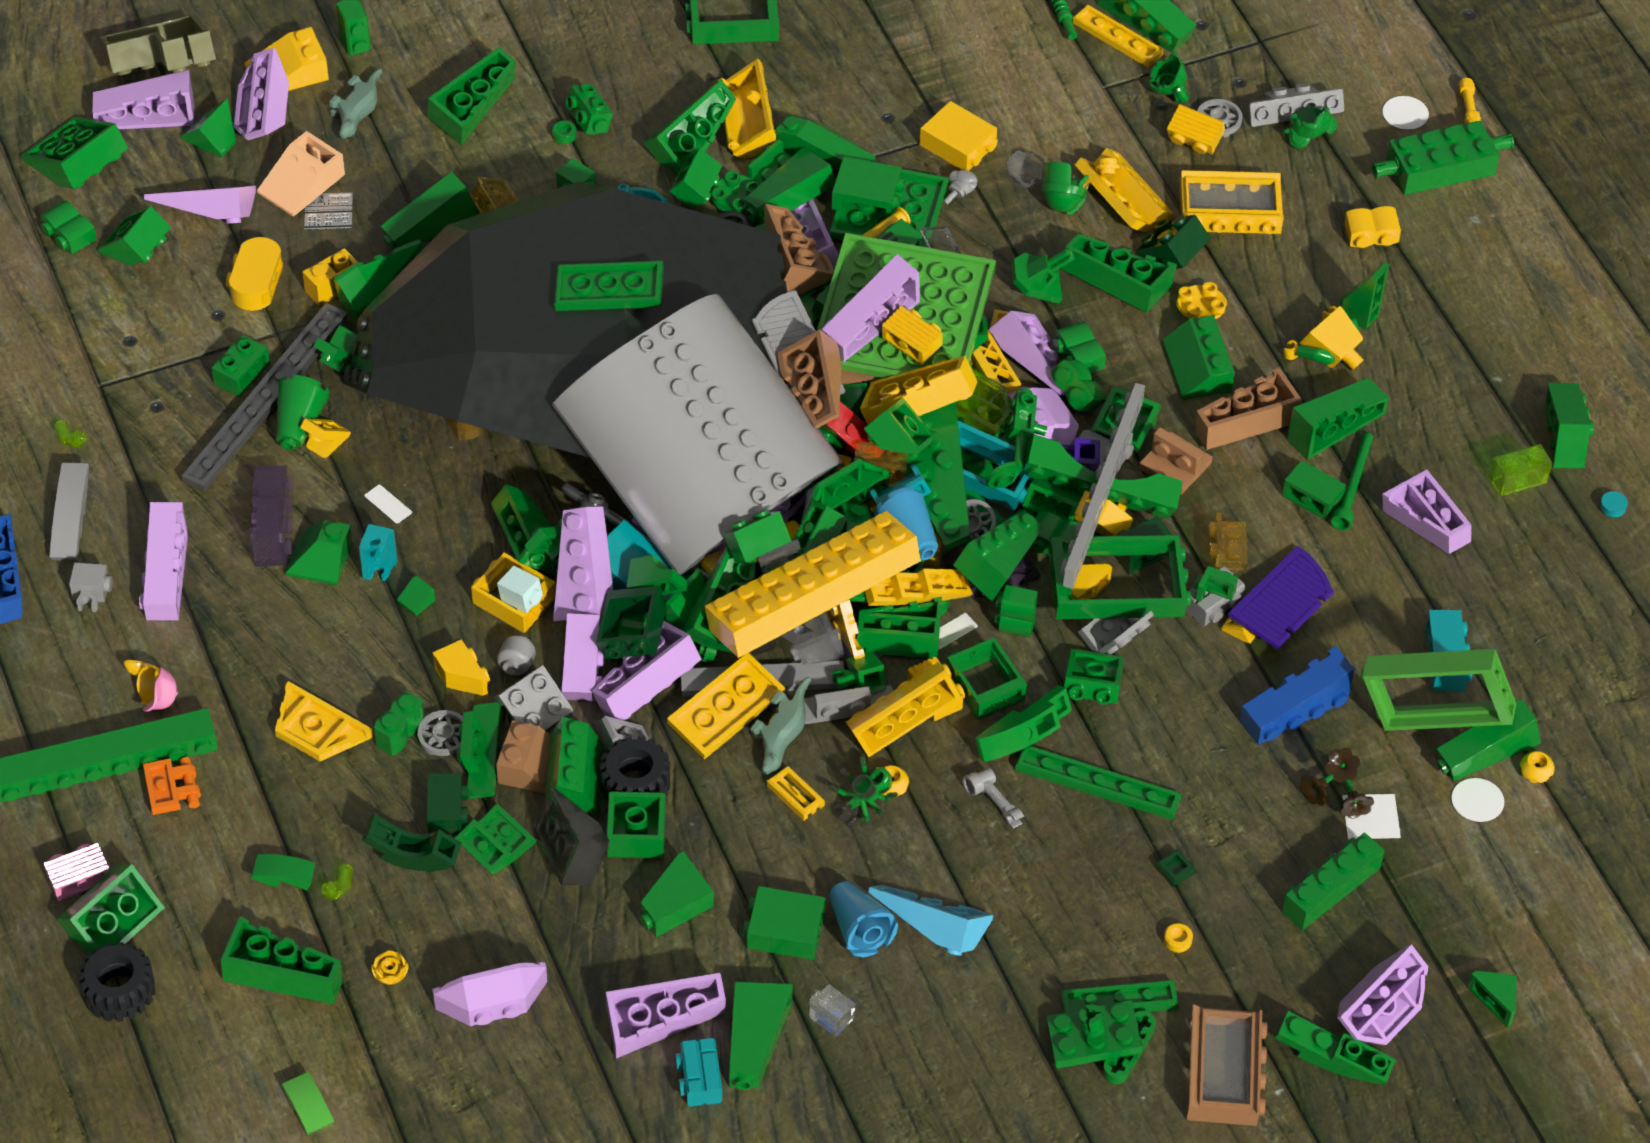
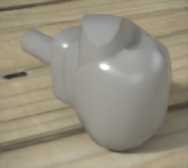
(961, 184)

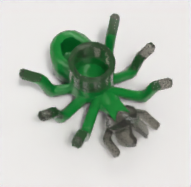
(866, 789)

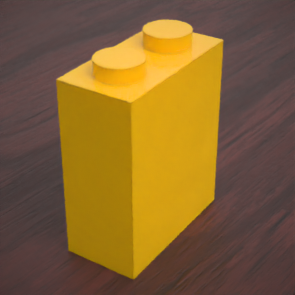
(958, 136)

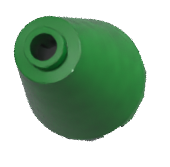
(297, 400)

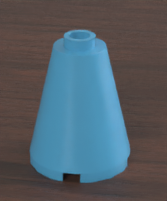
(911, 510)
(861, 920)

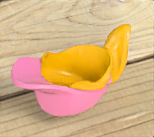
(154, 684)

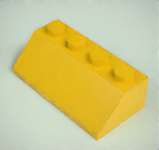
(903, 709)

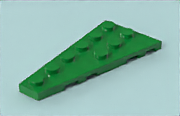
(944, 473)

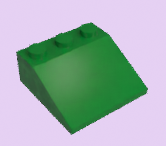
(76, 151)

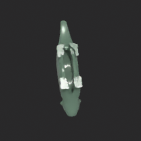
(356, 105)
(782, 727)

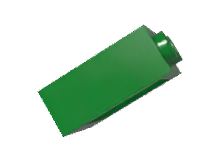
(994, 699)

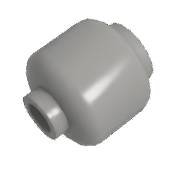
(516, 655)

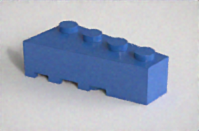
(9, 576)
(1299, 698)

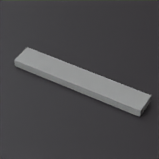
(788, 674)

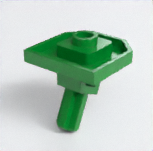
(1040, 275)

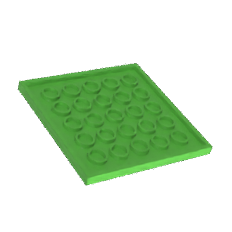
(951, 296)

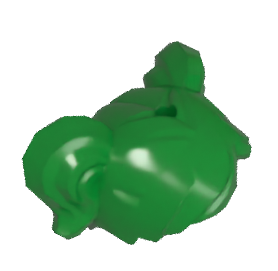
(1169, 78)
(1309, 124)

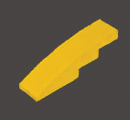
(919, 587)

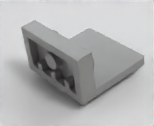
(535, 700)

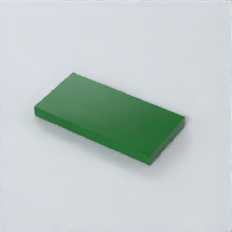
(609, 285)

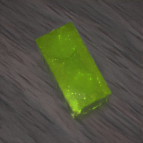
(1520, 470)

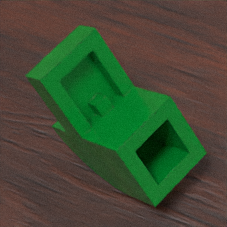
(337, 351)

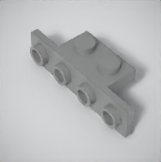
(1284, 102)
(840, 704)

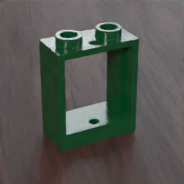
(620, 603)

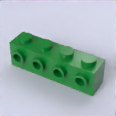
(1332, 881)

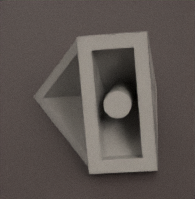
(613, 729)

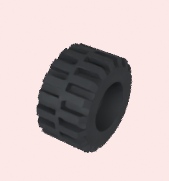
(631, 756)
(120, 1000)

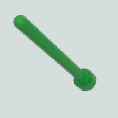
(1343, 517)

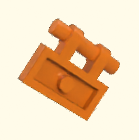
(162, 787)

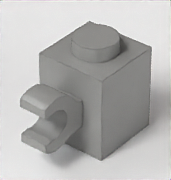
(90, 584)

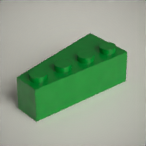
(1153, 18)
(1335, 416)
(995, 555)
(279, 965)

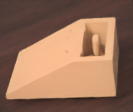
(302, 174)

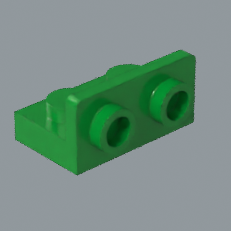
(768, 162)

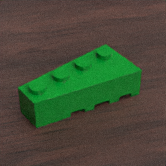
(471, 95)
(1119, 272)

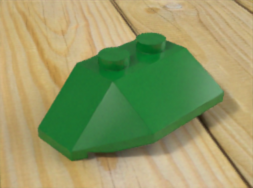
(848, 485)

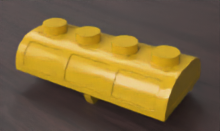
(750, 120)

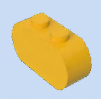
(255, 273)

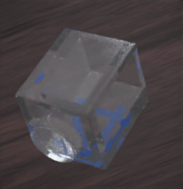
(831, 1010)

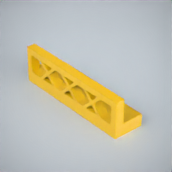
(980, 364)

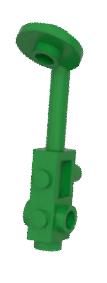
(1021, 428)

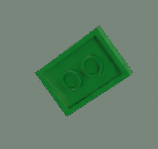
(1094, 1034)

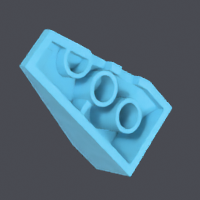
(947, 926)

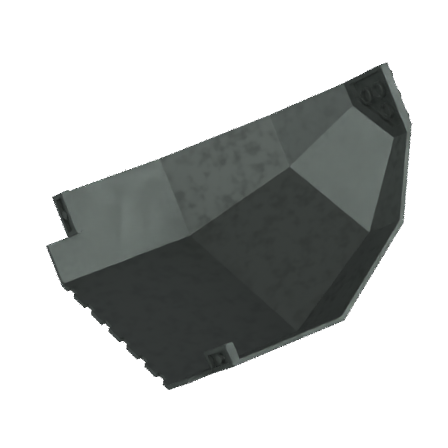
(476, 317)

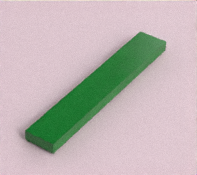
(1099, 782)

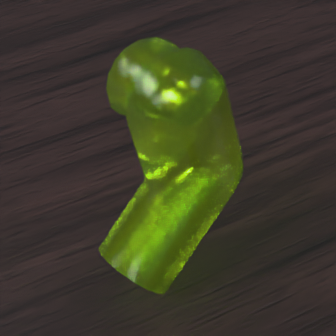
(343, 884)

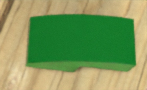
(275, 868)

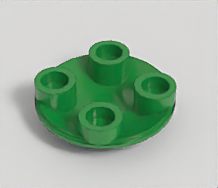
(731, 190)

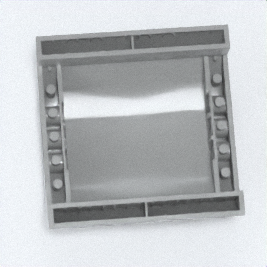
(695, 430)

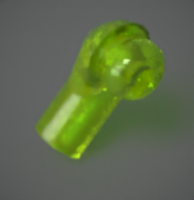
(68, 438)

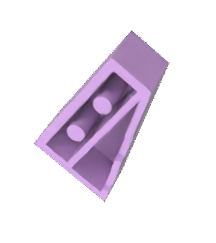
(1428, 511)
(581, 657)

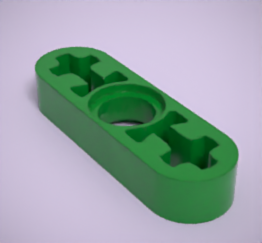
(1130, 1061)

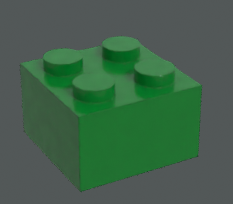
(636, 824)

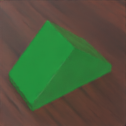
(1496, 992)

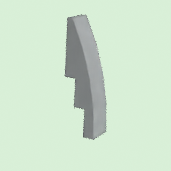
(69, 511)

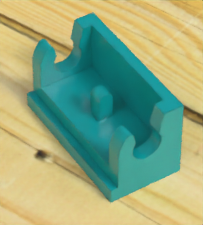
(913, 480)
(378, 551)

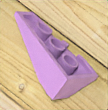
(214, 203)

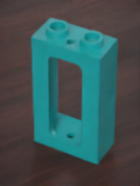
(998, 453)

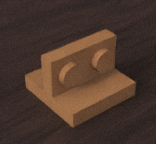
(1175, 458)

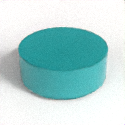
(1613, 504)

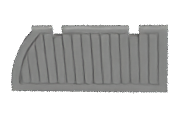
(784, 324)

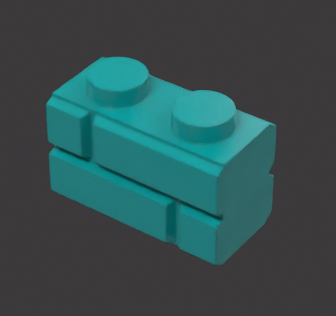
(700, 1072)

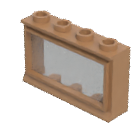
(1226, 1066)

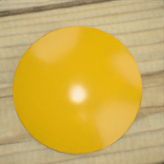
(1201, 301)

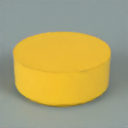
(1178, 937)

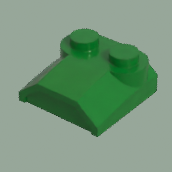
(1109, 414)

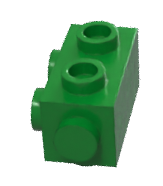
(589, 109)

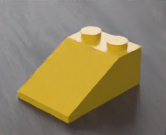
(300, 58)

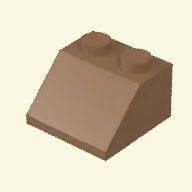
(524, 757)

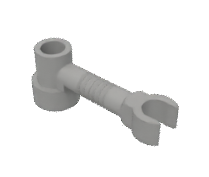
(983, 782)

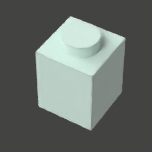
(520, 589)

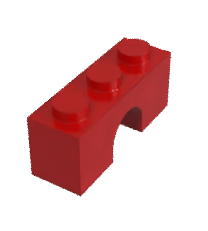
(848, 428)

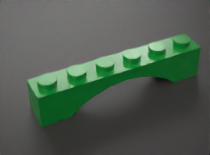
(1051, 462)

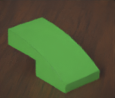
(308, 1103)

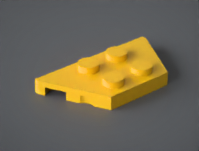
(843, 619)
(316, 725)

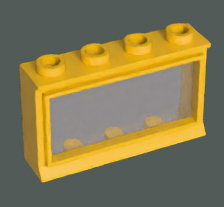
(1233, 200)

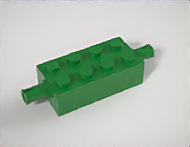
(1442, 157)

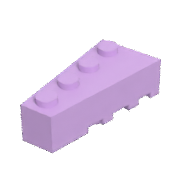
(147, 103)
(866, 312)
(164, 561)
(583, 564)
(645, 676)
(661, 1010)

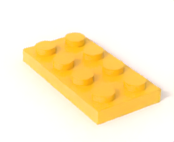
(725, 705)

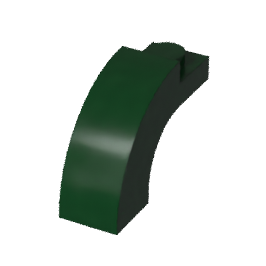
(411, 850)

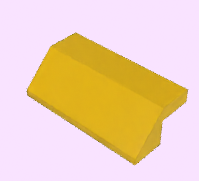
(1127, 193)

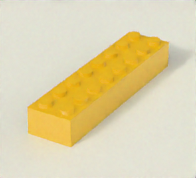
(812, 583)

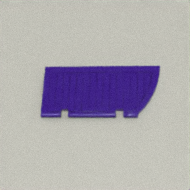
(1284, 598)

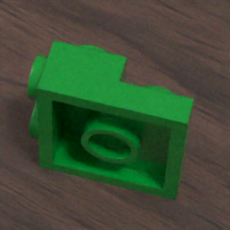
(1094, 676)

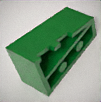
(1570, 424)

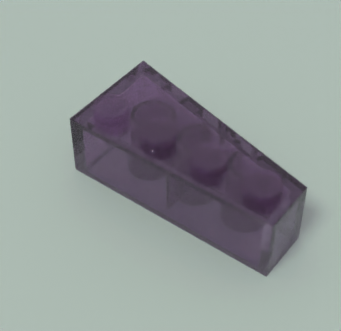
(270, 516)

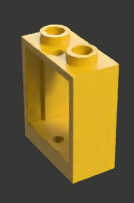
(516, 618)

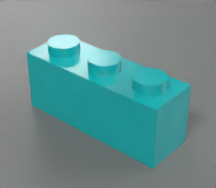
(1446, 633)

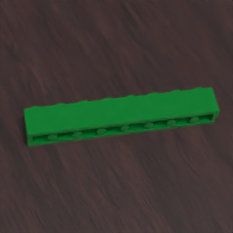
(106, 754)

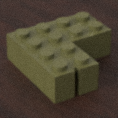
(171, 42)

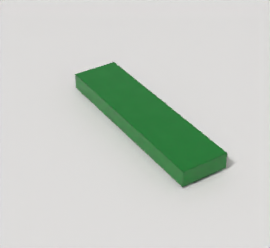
(1145, 996)

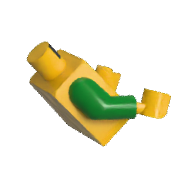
(1330, 341)

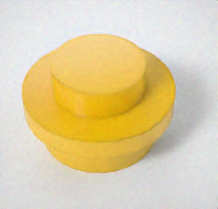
(1107, 166)

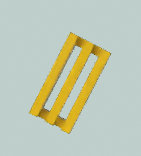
(785, 794)

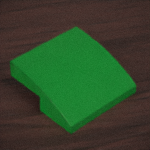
(495, 840)

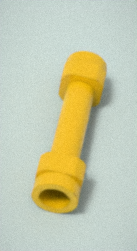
(1467, 90)

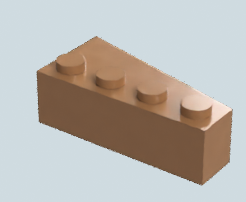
(1248, 412)

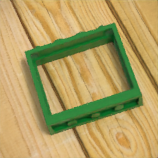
(733, 31)

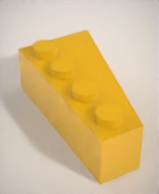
(922, 388)

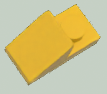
(324, 435)

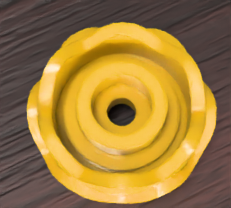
(1533, 773)
(900, 779)
(389, 960)

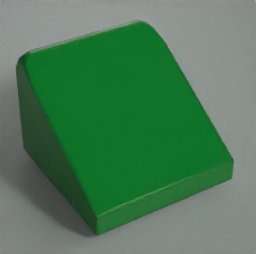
(417, 596)

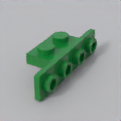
(480, 748)

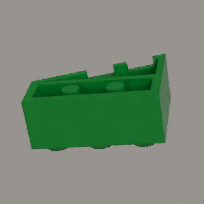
(901, 630)

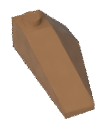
(802, 262)
(814, 375)

